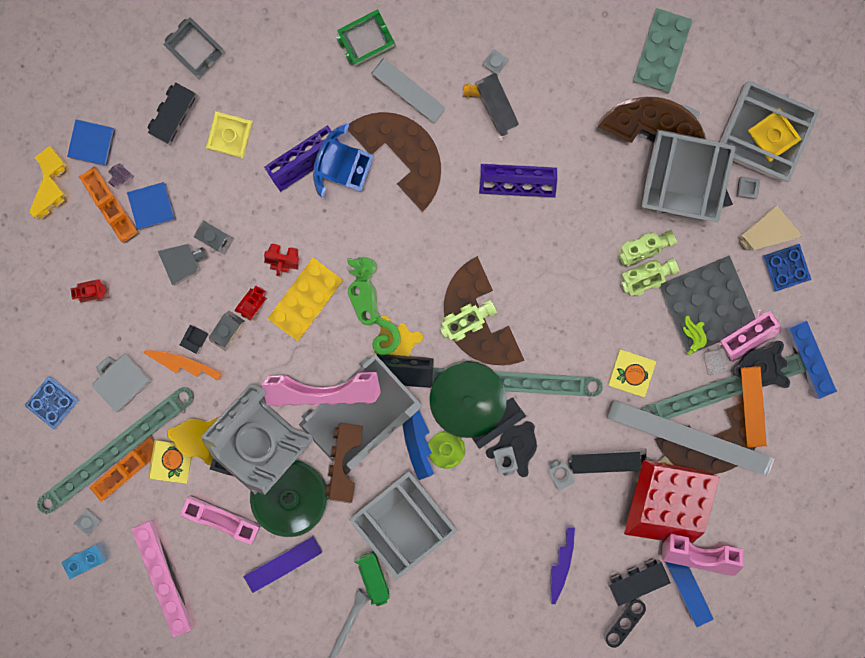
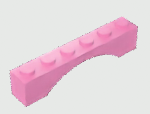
(285, 391)
(165, 589)

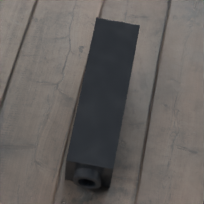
(608, 461)

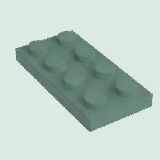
(662, 50)

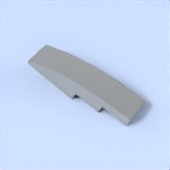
(408, 90)

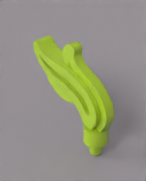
(696, 333)

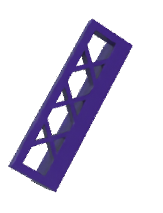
(303, 163)
(518, 177)

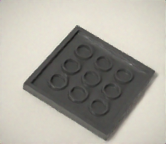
(708, 296)

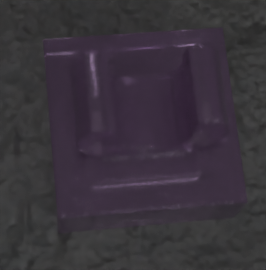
(120, 175)

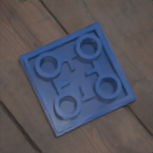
(90, 142)
(150, 205)
(786, 267)

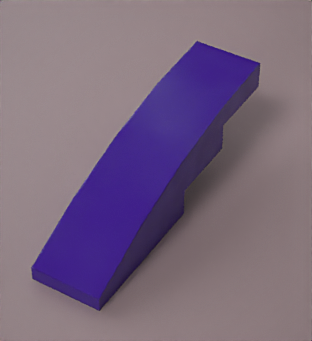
(282, 564)
(559, 571)

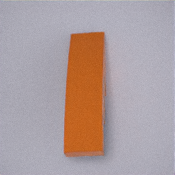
(108, 204)
(177, 362)
(753, 406)
(123, 470)

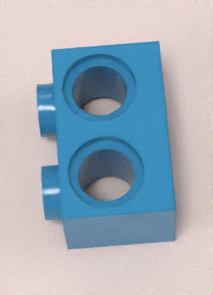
(84, 560)

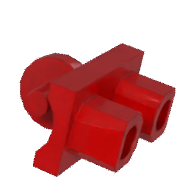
(281, 262)
(88, 291)
(251, 303)

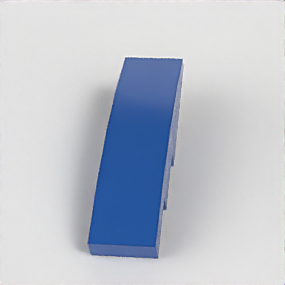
(417, 446)
(690, 593)

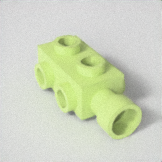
(641, 247)
(644, 276)
(462, 320)

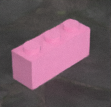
(751, 336)

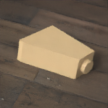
(769, 230)

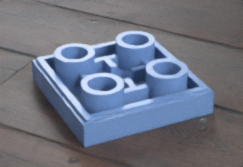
(51, 402)

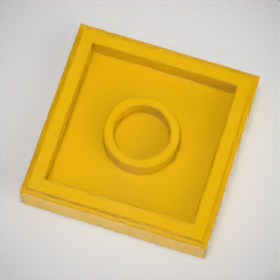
(774, 134)

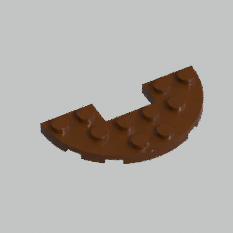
(650, 114)
(410, 144)
(482, 345)
(694, 459)

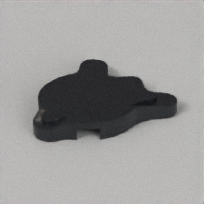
(770, 362)
(523, 443)

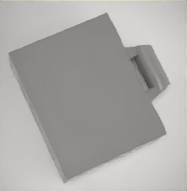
(120, 381)

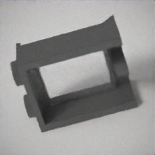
(194, 47)

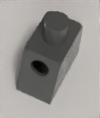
(213, 237)
(181, 262)
(226, 330)

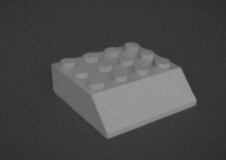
(752, 107)
(688, 175)
(403, 525)

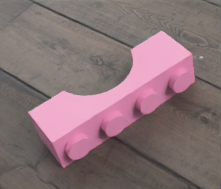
(210, 515)
(721, 560)

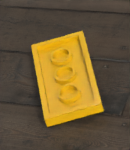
(305, 299)

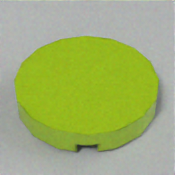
(446, 450)

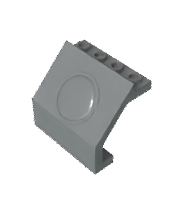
(254, 441)

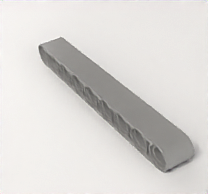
(691, 438)

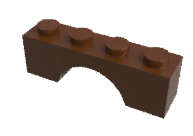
(340, 487)

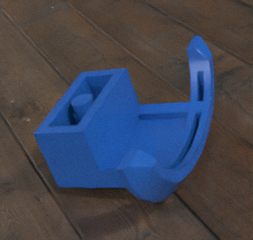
(340, 163)

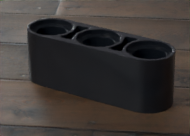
(623, 632)

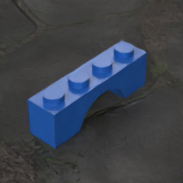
(808, 350)

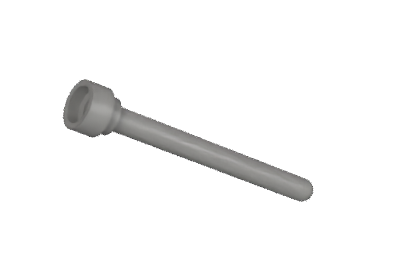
(361, 599)

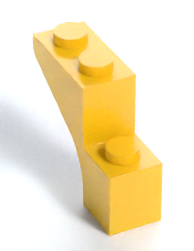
(49, 192)

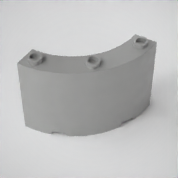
(378, 418)

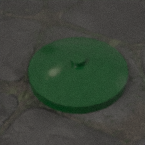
(467, 399)
(292, 503)

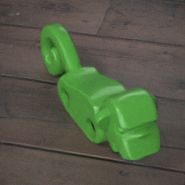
(367, 301)

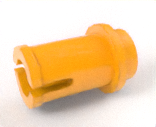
(470, 90)

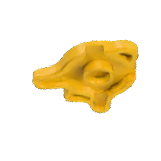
(408, 339)
(188, 438)

